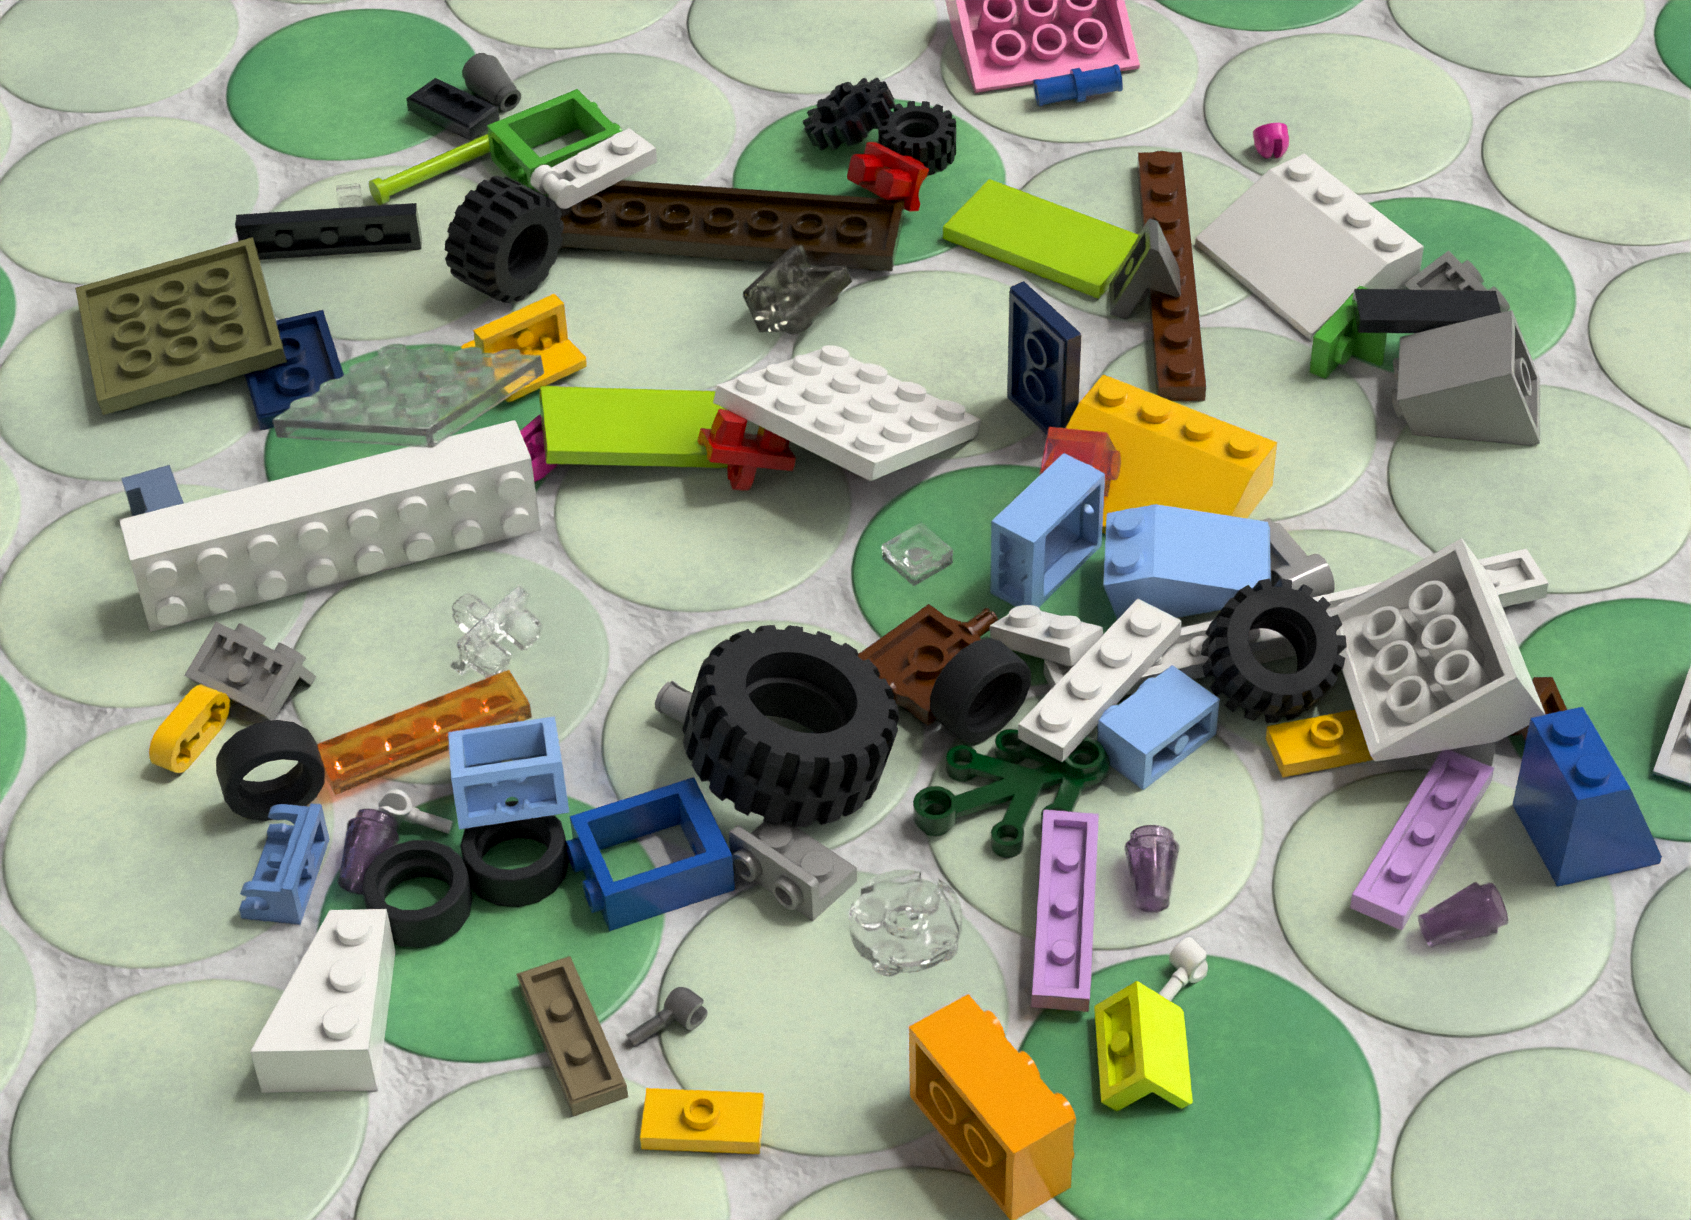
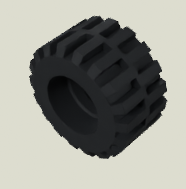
(504, 239)
(1296, 618)

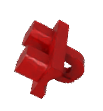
(897, 183)
(744, 451)

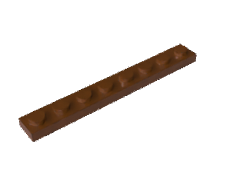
(1173, 319)

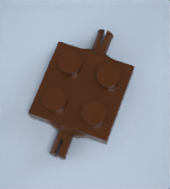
(918, 651)

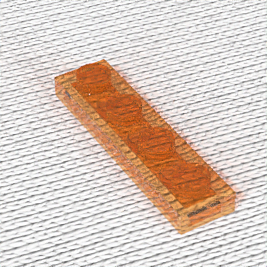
(420, 731)

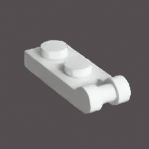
(594, 168)

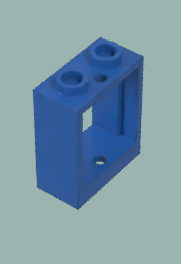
(662, 888)

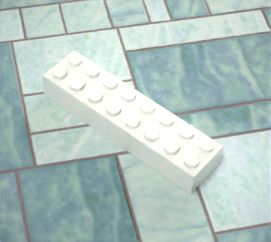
(331, 525)

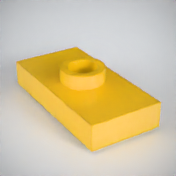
(1317, 743)
(702, 1121)

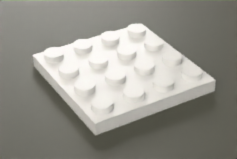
(848, 411)

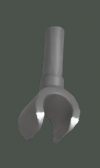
(679, 1005)

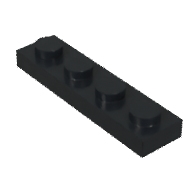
(332, 231)

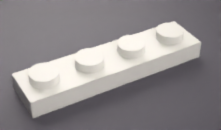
(1099, 680)

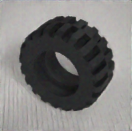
(780, 769)

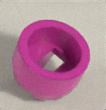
(1271, 139)

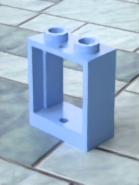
(1047, 532)
(485, 783)

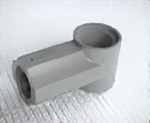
(1292, 563)

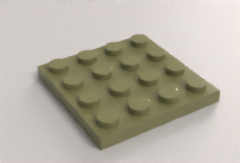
(179, 326)

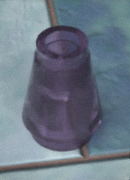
(365, 838)
(1152, 866)
(1465, 915)

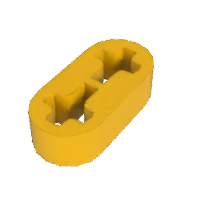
(189, 728)

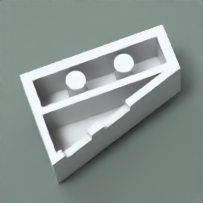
(333, 1011)

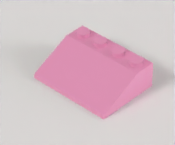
(1039, 39)

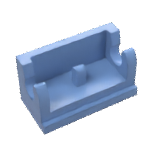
(287, 865)

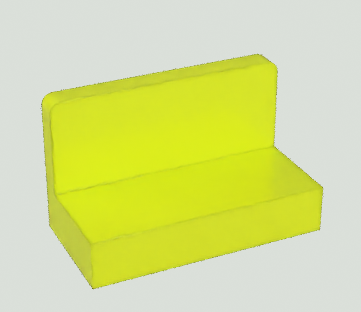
(1141, 1048)

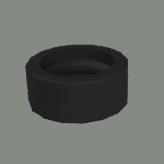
(980, 690)
(263, 744)
(415, 860)
(518, 885)

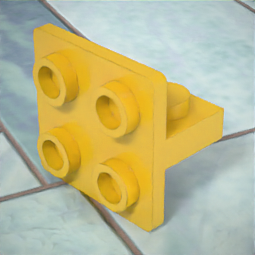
(534, 331)

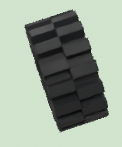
(921, 133)

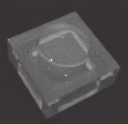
(917, 554)

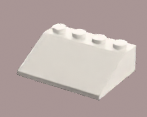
(1308, 244)
(1434, 660)

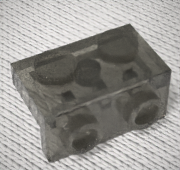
(793, 292)

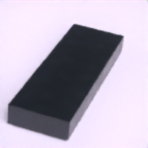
(1419, 309)

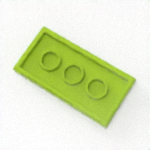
(1041, 237)
(626, 426)

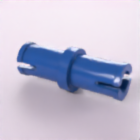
(1077, 85)

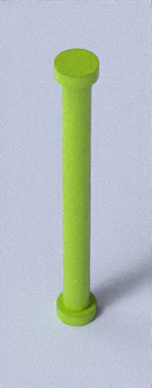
(383, 189)

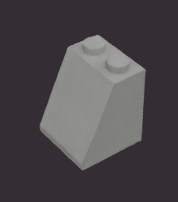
(1469, 382)

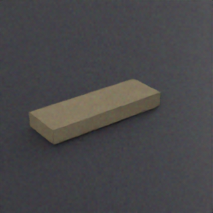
(572, 1036)

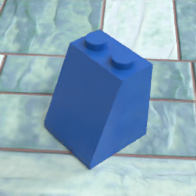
(1579, 802)

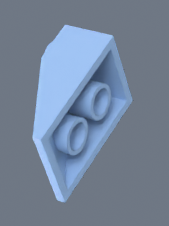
(1182, 558)

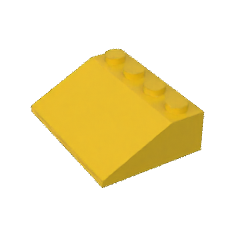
(1175, 453)

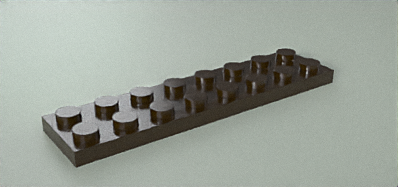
(736, 224)

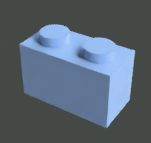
(1158, 726)

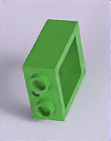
(516, 135)

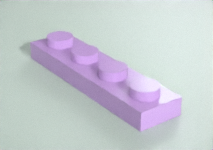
(1421, 839)
(1065, 911)

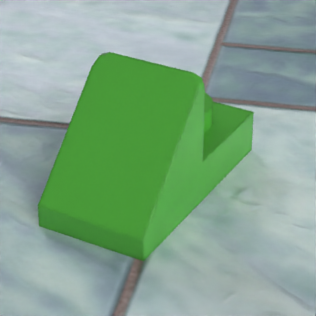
(1341, 339)

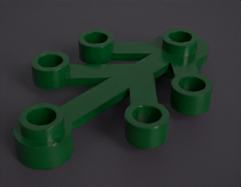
(938, 808)

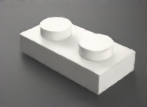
(1046, 634)

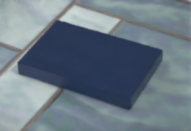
(1042, 360)
(309, 364)

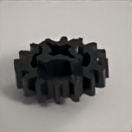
(849, 113)

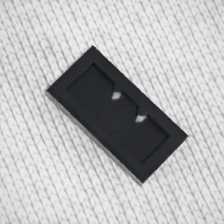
(452, 109)

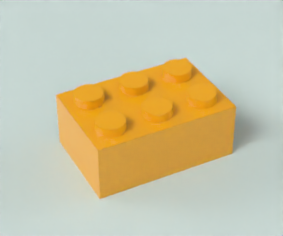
(991, 1106)

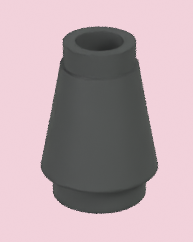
(489, 80)

